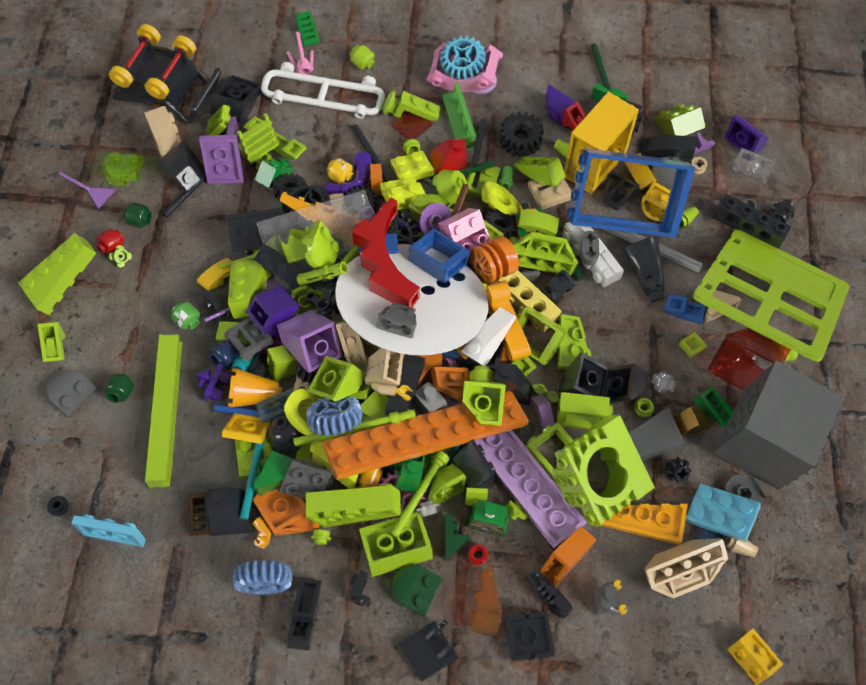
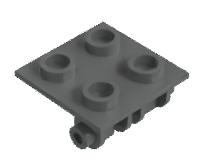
(304, 478)

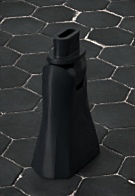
(646, 264)

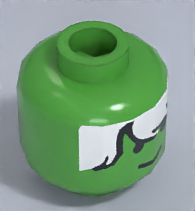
(185, 315)

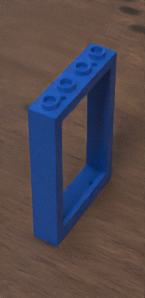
(675, 204)

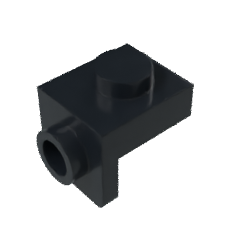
(358, 584)

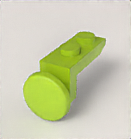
(411, 104)

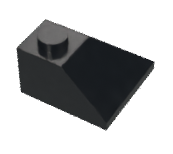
(182, 167)
(585, 377)
(626, 383)
(224, 512)

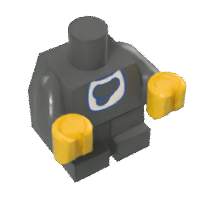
(605, 600)

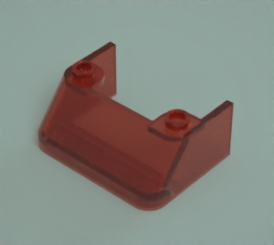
(737, 365)

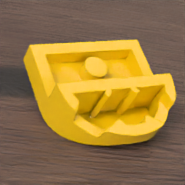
(655, 202)

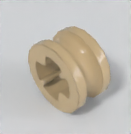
(703, 164)

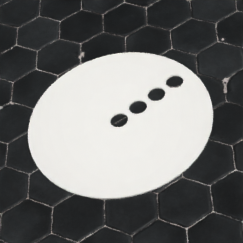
(443, 319)

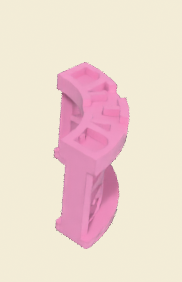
(476, 83)

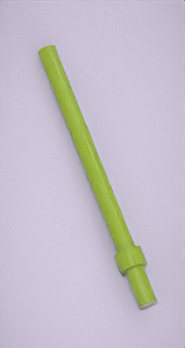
(394, 417)

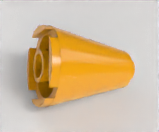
(250, 388)

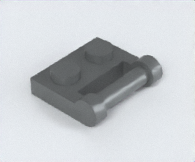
(254, 336)

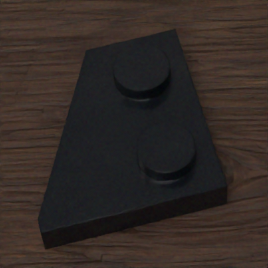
(619, 190)

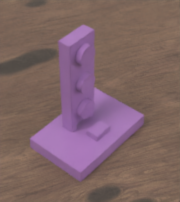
(222, 156)

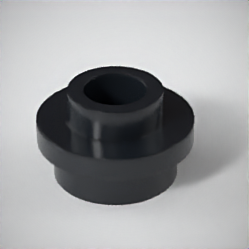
(61, 510)

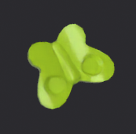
(516, 511)

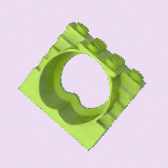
(627, 472)

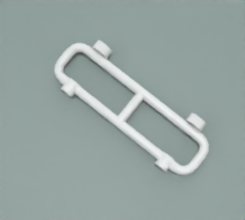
(287, 71)

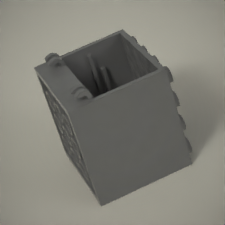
(780, 426)

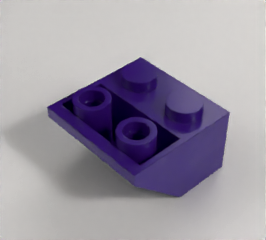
(271, 309)

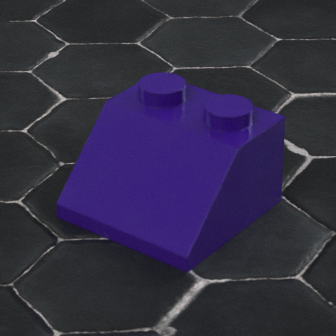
(745, 135)

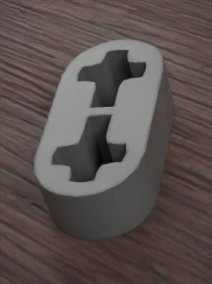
(594, 247)

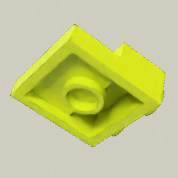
(402, 190)

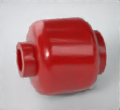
(109, 241)

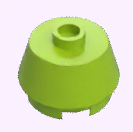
(449, 184)

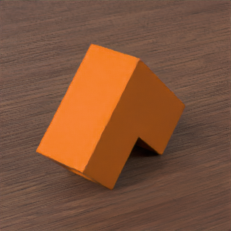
(376, 178)

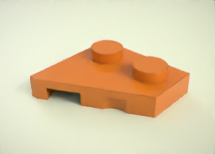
(450, 381)

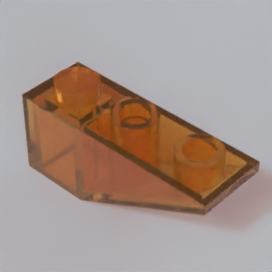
(488, 610)

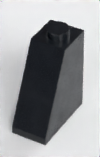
(514, 381)

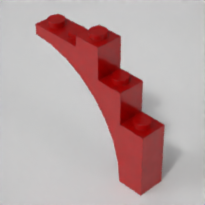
(385, 277)

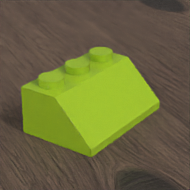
(391, 553)

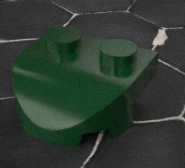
(415, 588)

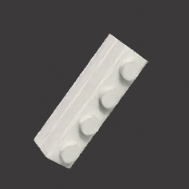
(606, 268)

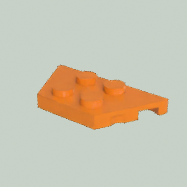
(284, 513)

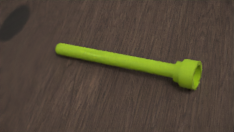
(438, 461)

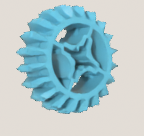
(461, 64)

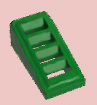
(305, 19)
(711, 410)

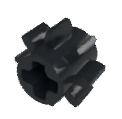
(678, 469)

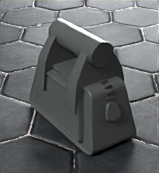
(398, 320)

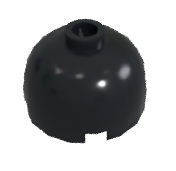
(282, 435)

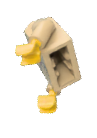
(384, 373)

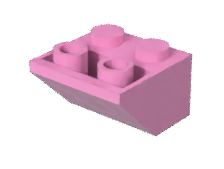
(466, 228)

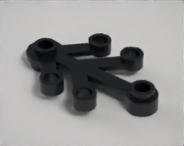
(324, 305)

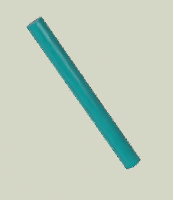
(252, 474)

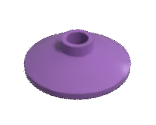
(438, 212)

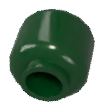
(137, 215)
(118, 388)

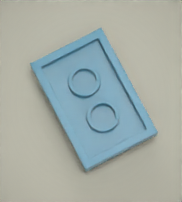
(723, 512)
(108, 530)

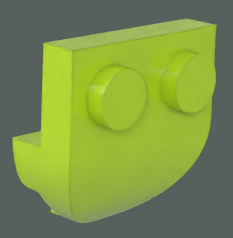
(320, 246)

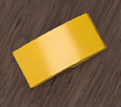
(641, 174)
(214, 276)

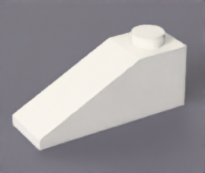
(489, 337)

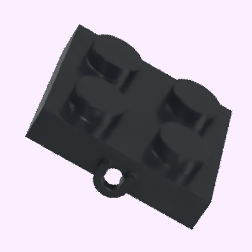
(529, 636)

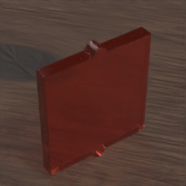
(411, 125)

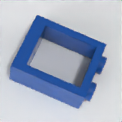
(443, 272)

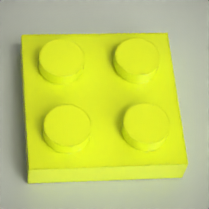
(412, 165)

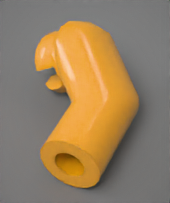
(264, 533)

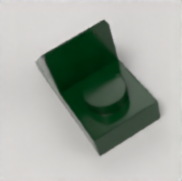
(453, 542)

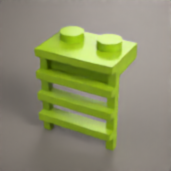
(257, 140)

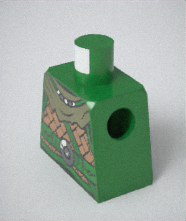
(489, 518)

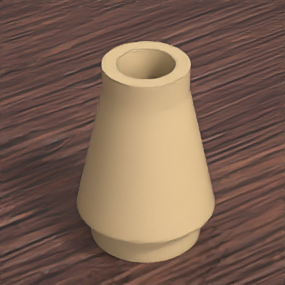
(741, 547)

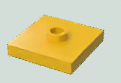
(246, 428)

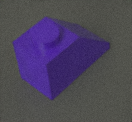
(556, 103)

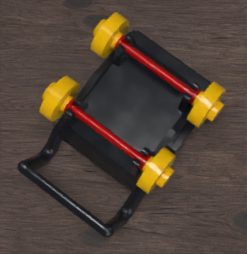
(161, 74)

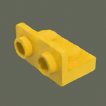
(755, 657)

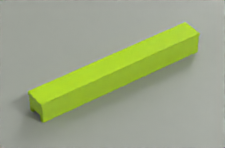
(164, 412)

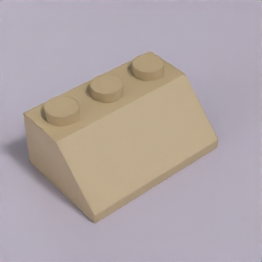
(163, 131)

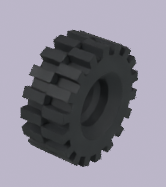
(521, 124)

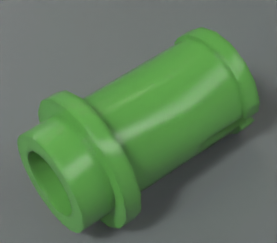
(506, 178)

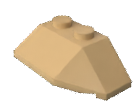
(686, 566)

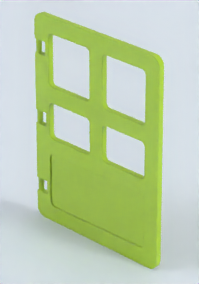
(783, 274)

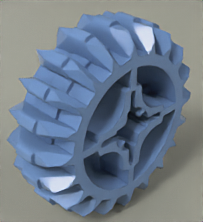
(334, 417)
(262, 577)

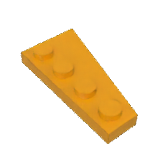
(658, 522)

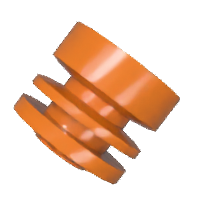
(494, 260)

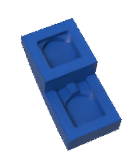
(681, 308)

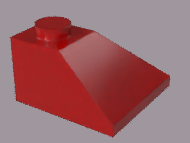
(449, 156)

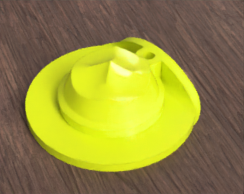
(499, 198)
(297, 407)

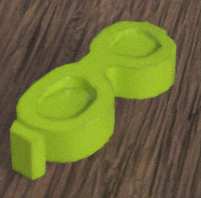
(551, 396)

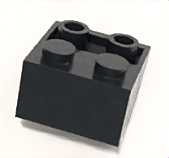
(475, 466)

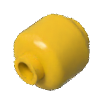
(340, 171)

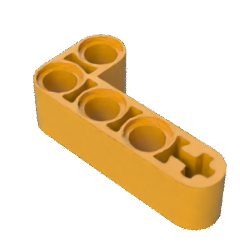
(515, 340)

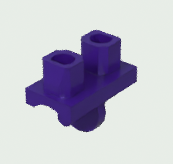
(218, 376)

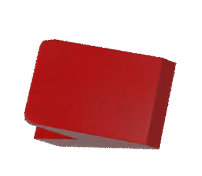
(573, 115)

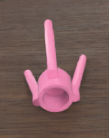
(303, 65)

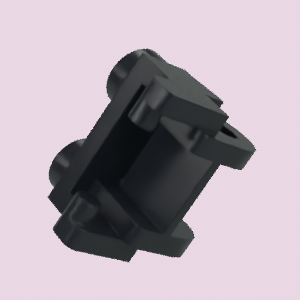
(783, 210)
(557, 286)

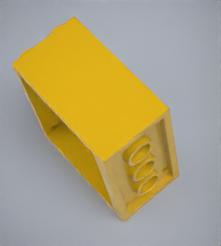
(606, 129)

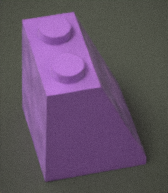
(310, 339)

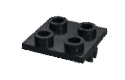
(429, 650)

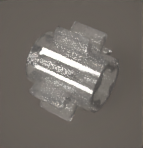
(663, 382)

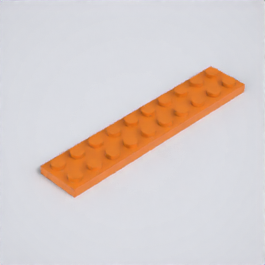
(415, 437)

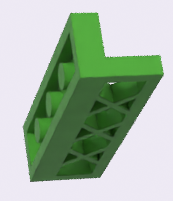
(459, 116)

